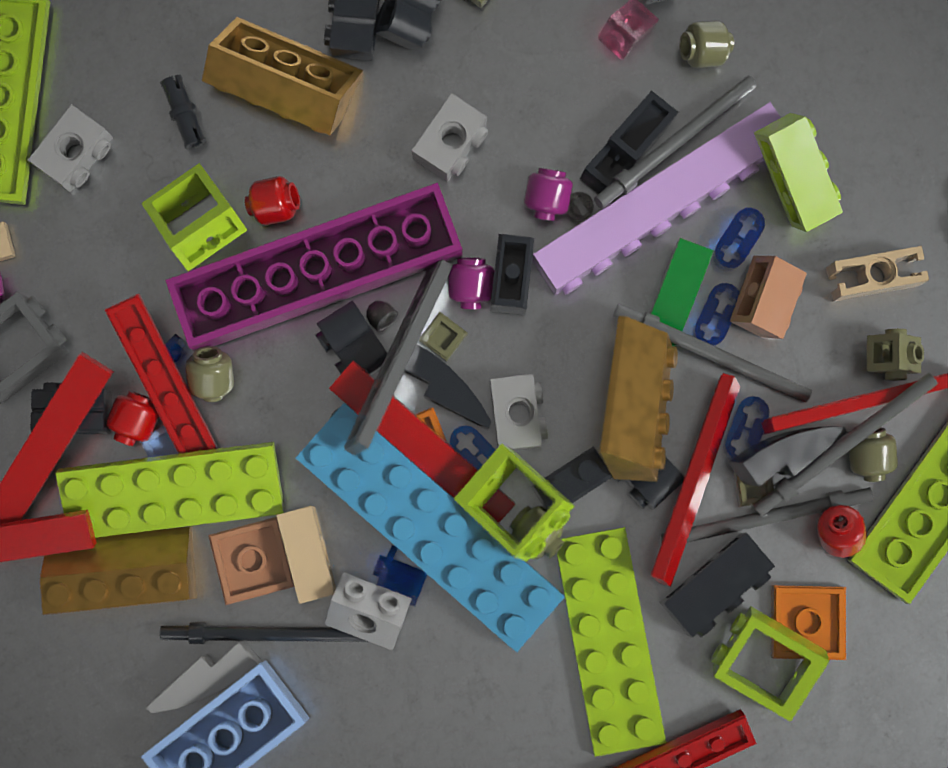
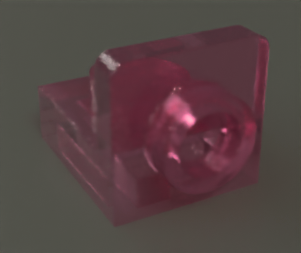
(627, 28)

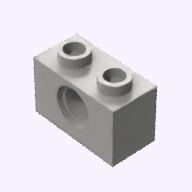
(454, 118)
(71, 129)
(512, 391)
(367, 611)

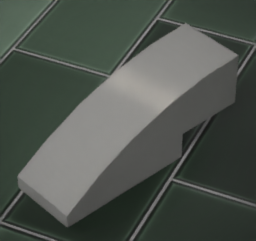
(207, 678)

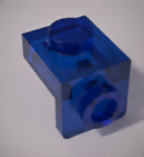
(399, 576)

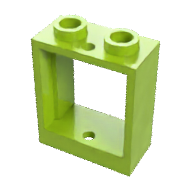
(191, 243)
(488, 481)
(801, 682)

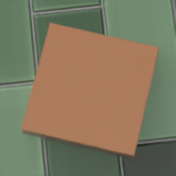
(251, 561)

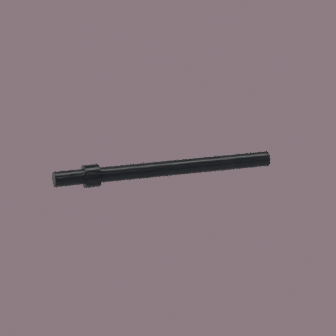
(199, 633)

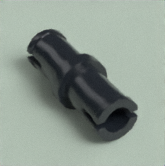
(183, 111)

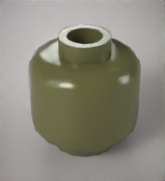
(706, 44)
(209, 373)
(874, 456)
(526, 521)

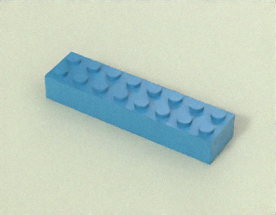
(432, 530)

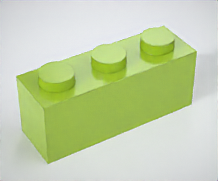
(799, 171)

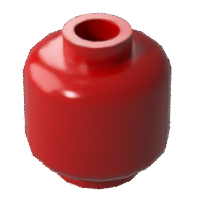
(272, 200)
(132, 418)
(841, 531)

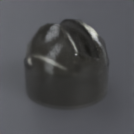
(574, 212)
(380, 315)

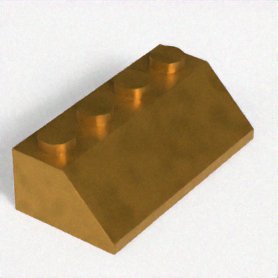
(281, 75)
(638, 401)
(121, 572)

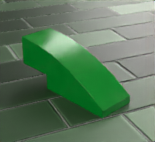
(681, 283)

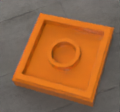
(813, 613)

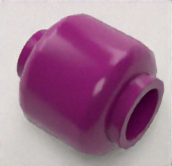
(548, 193)
(470, 282)

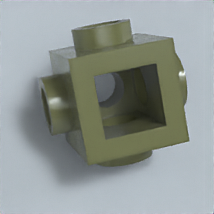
(894, 354)

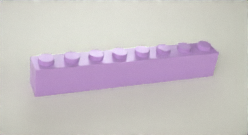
(654, 205)

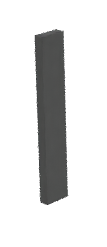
(397, 358)

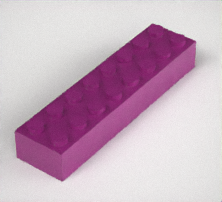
(314, 268)

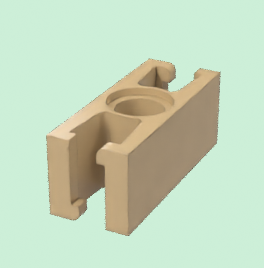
(887, 263)
(306, 554)

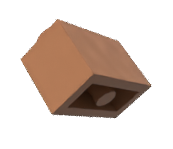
(768, 297)

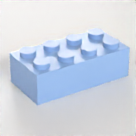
(234, 726)

